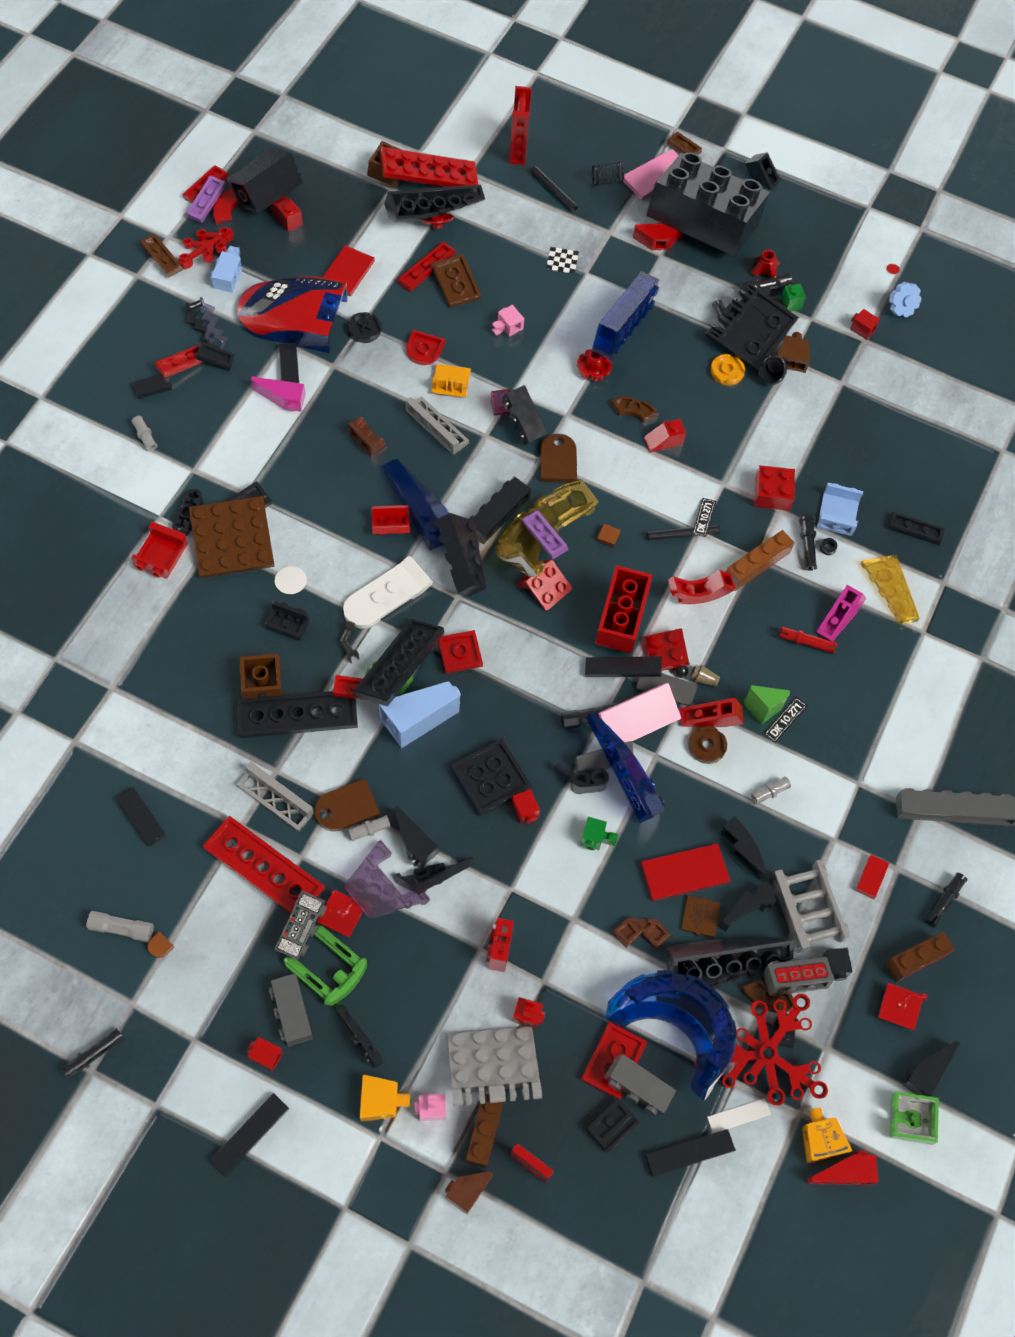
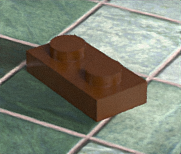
(683, 144)

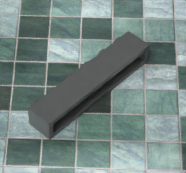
(956, 807)

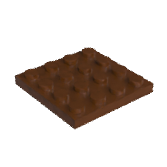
(231, 537)

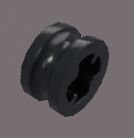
(832, 542)

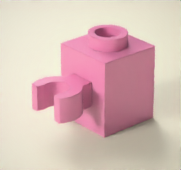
(508, 320)
(431, 1107)

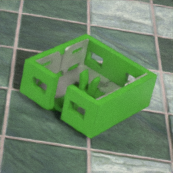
(924, 1116)

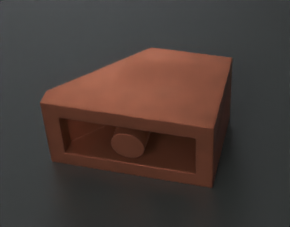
(467, 1190)

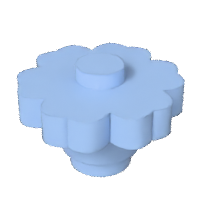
(905, 299)

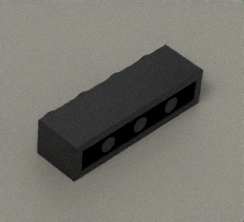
(500, 508)

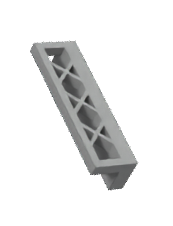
(436, 427)
(280, 791)

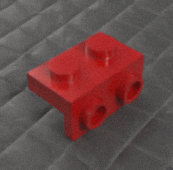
(390, 519)

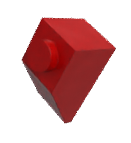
(666, 436)

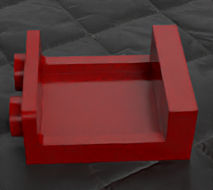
(160, 551)

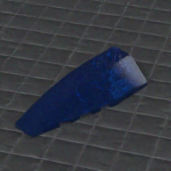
(628, 771)

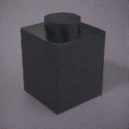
(839, 963)

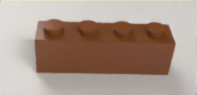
(760, 559)

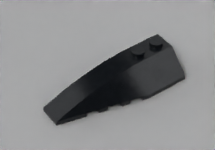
(430, 202)
(727, 958)

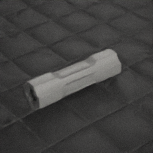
(105, 923)

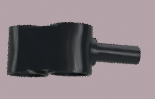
(588, 778)

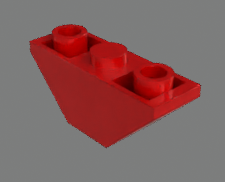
(656, 236)

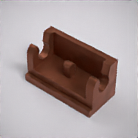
(365, 436)

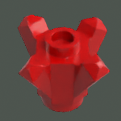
(766, 264)

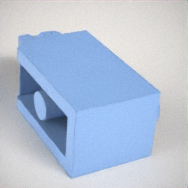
(227, 270)

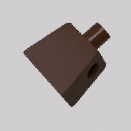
(795, 352)

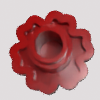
(593, 365)

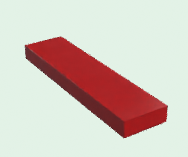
(423, 268)

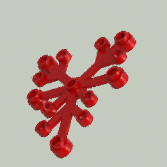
(796, 1073)

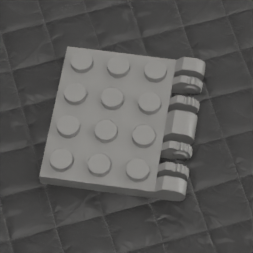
(493, 1063)

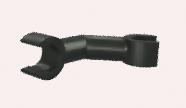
(349, 629)

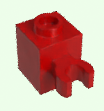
(528, 1013)

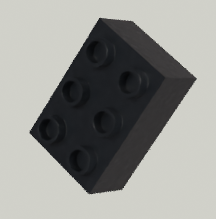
(707, 203)

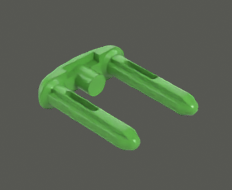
(346, 982)

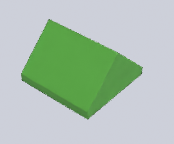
(765, 702)

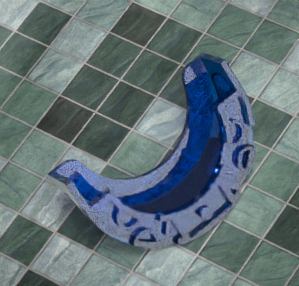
(689, 1006)

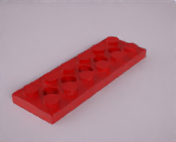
(423, 162)
(263, 853)

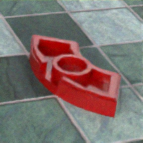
(224, 207)

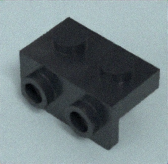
(287, 620)

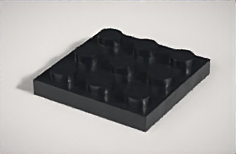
(490, 777)

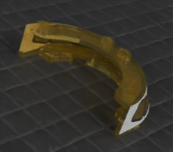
(559, 508)

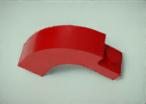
(702, 590)

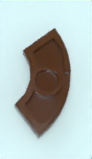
(636, 408)
(758, 991)

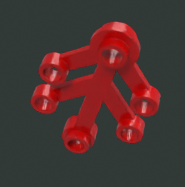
(223, 236)

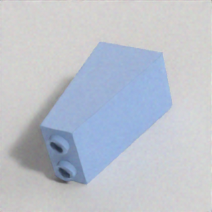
(419, 711)

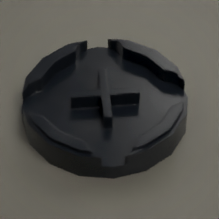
(364, 327)

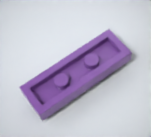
(206, 199)
(545, 534)

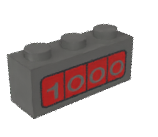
(798, 975)

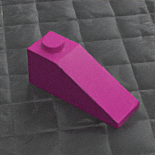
(282, 393)
(841, 613)

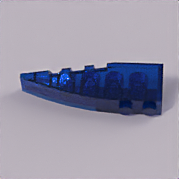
(421, 503)

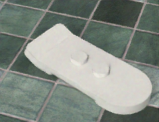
(386, 593)

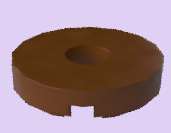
(703, 754)

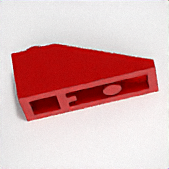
(287, 213)
(713, 714)
(854, 1170)

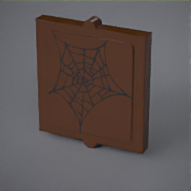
(700, 916)

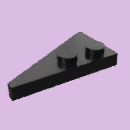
(432, 875)
(359, 1037)

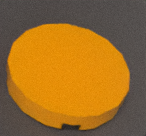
(727, 370)

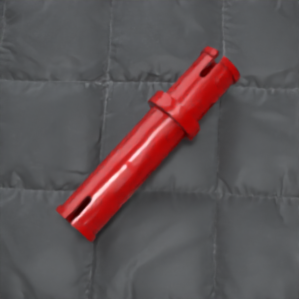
(807, 639)

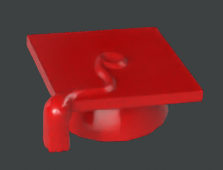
(341, 914)
(901, 1006)

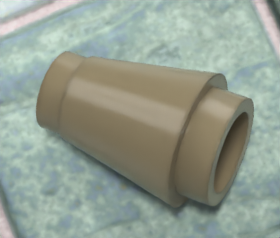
(704, 676)

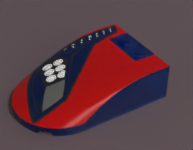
(293, 310)

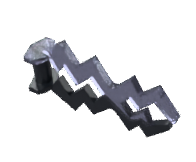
(207, 309)

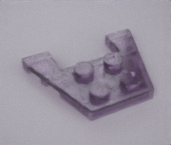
(375, 891)

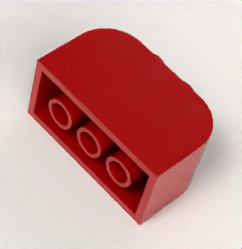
(623, 609)

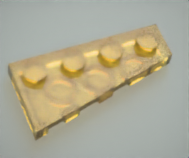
(892, 586)

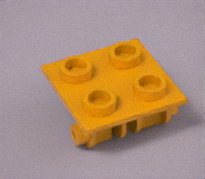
(451, 380)

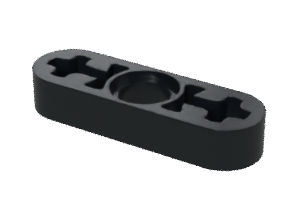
(186, 503)

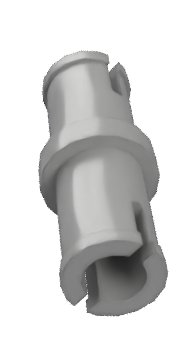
(144, 433)
(770, 790)
(369, 828)

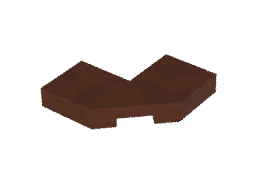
(650, 929)

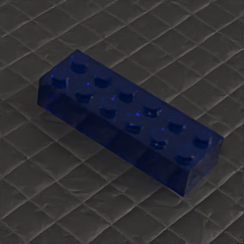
(625, 315)

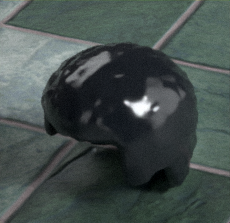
(773, 369)

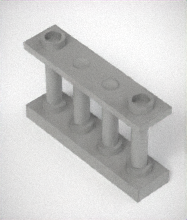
(795, 920)

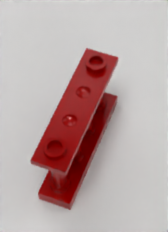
(520, 125)

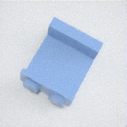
(839, 509)

